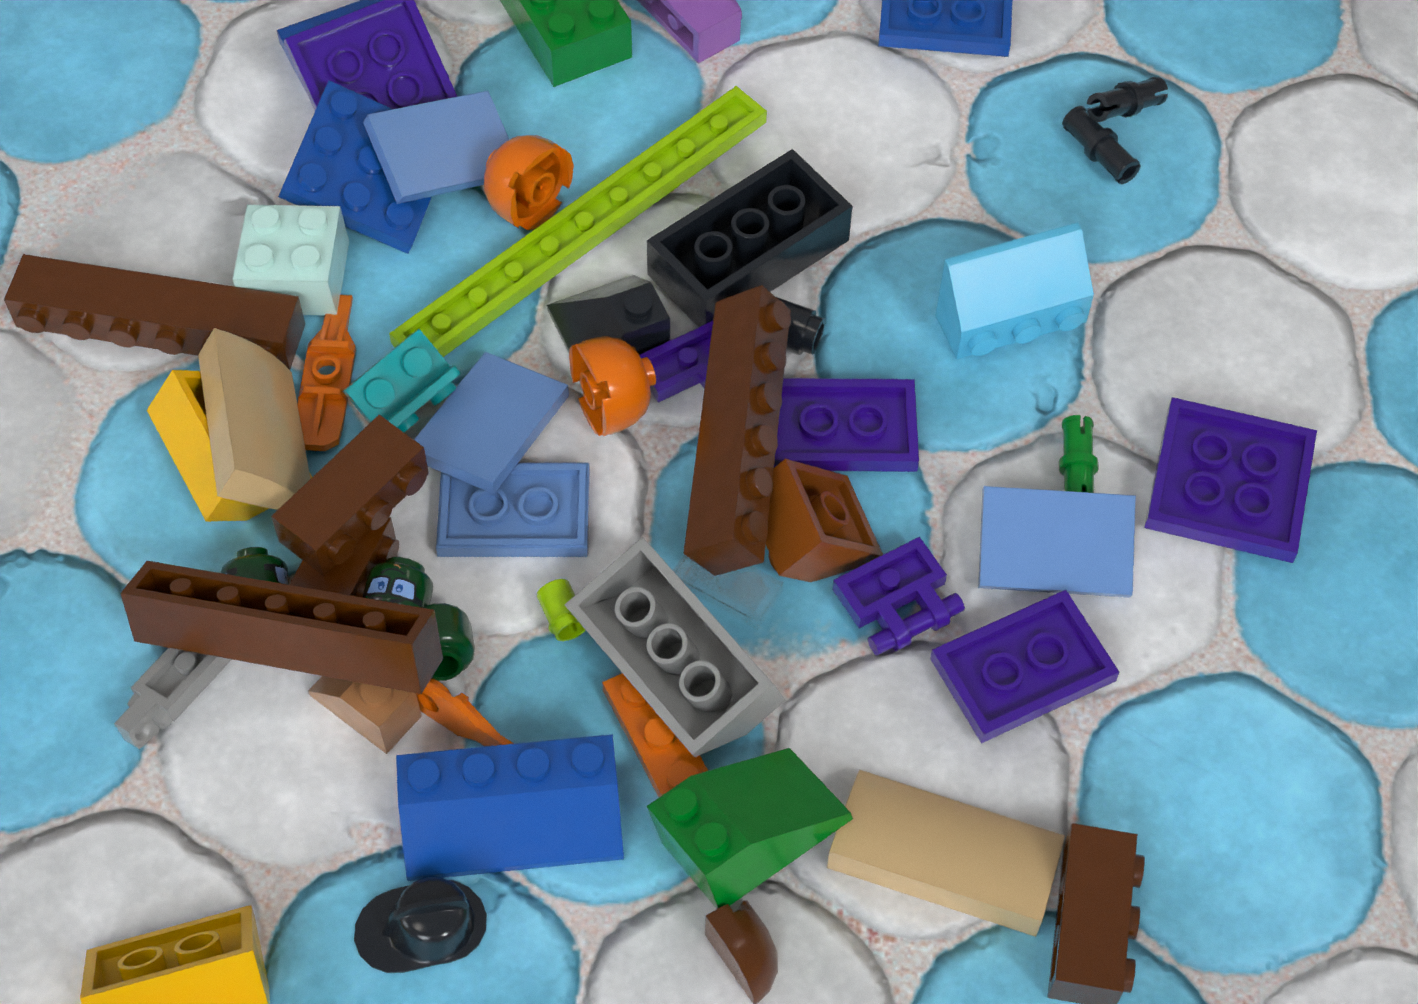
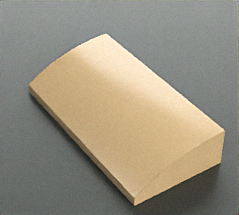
(252, 422)
(947, 852)

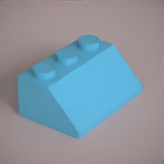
(1015, 291)

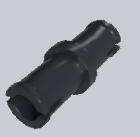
(1127, 99)
(1101, 145)

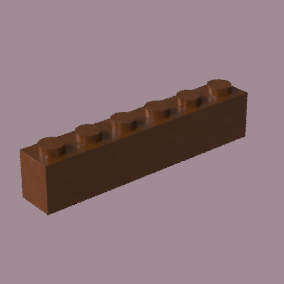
(148, 308)
(738, 432)
(284, 626)

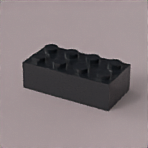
(749, 237)

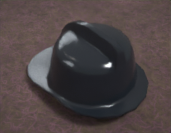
(420, 926)

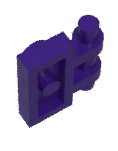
(891, 582)

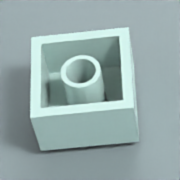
(294, 254)

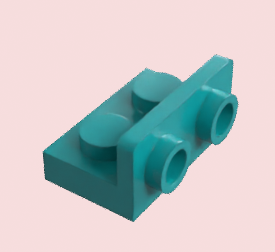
(403, 382)

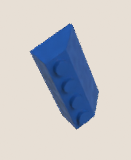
(509, 807)

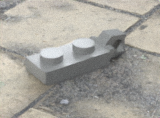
(166, 693)

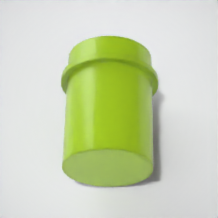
(561, 621)

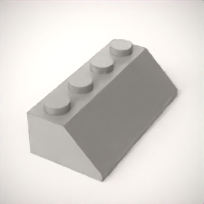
(674, 651)

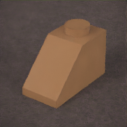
(371, 710)

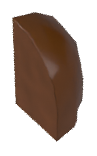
(744, 947)

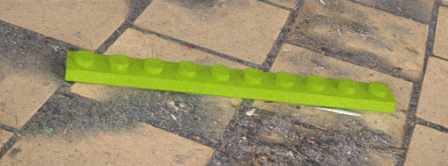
(585, 223)

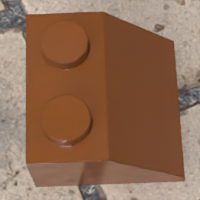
(816, 524)

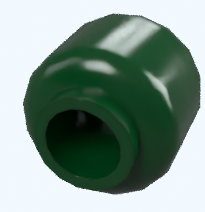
(455, 640)

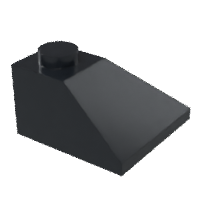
(619, 310)

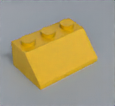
(182, 424)
(187, 963)

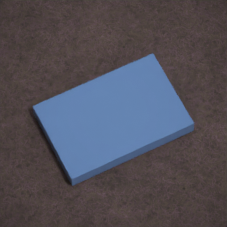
(436, 144)
(490, 421)
(532, 514)
(1057, 541)

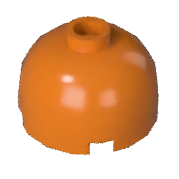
(526, 178)
(612, 383)

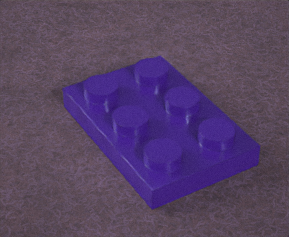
(849, 424)
(1024, 666)

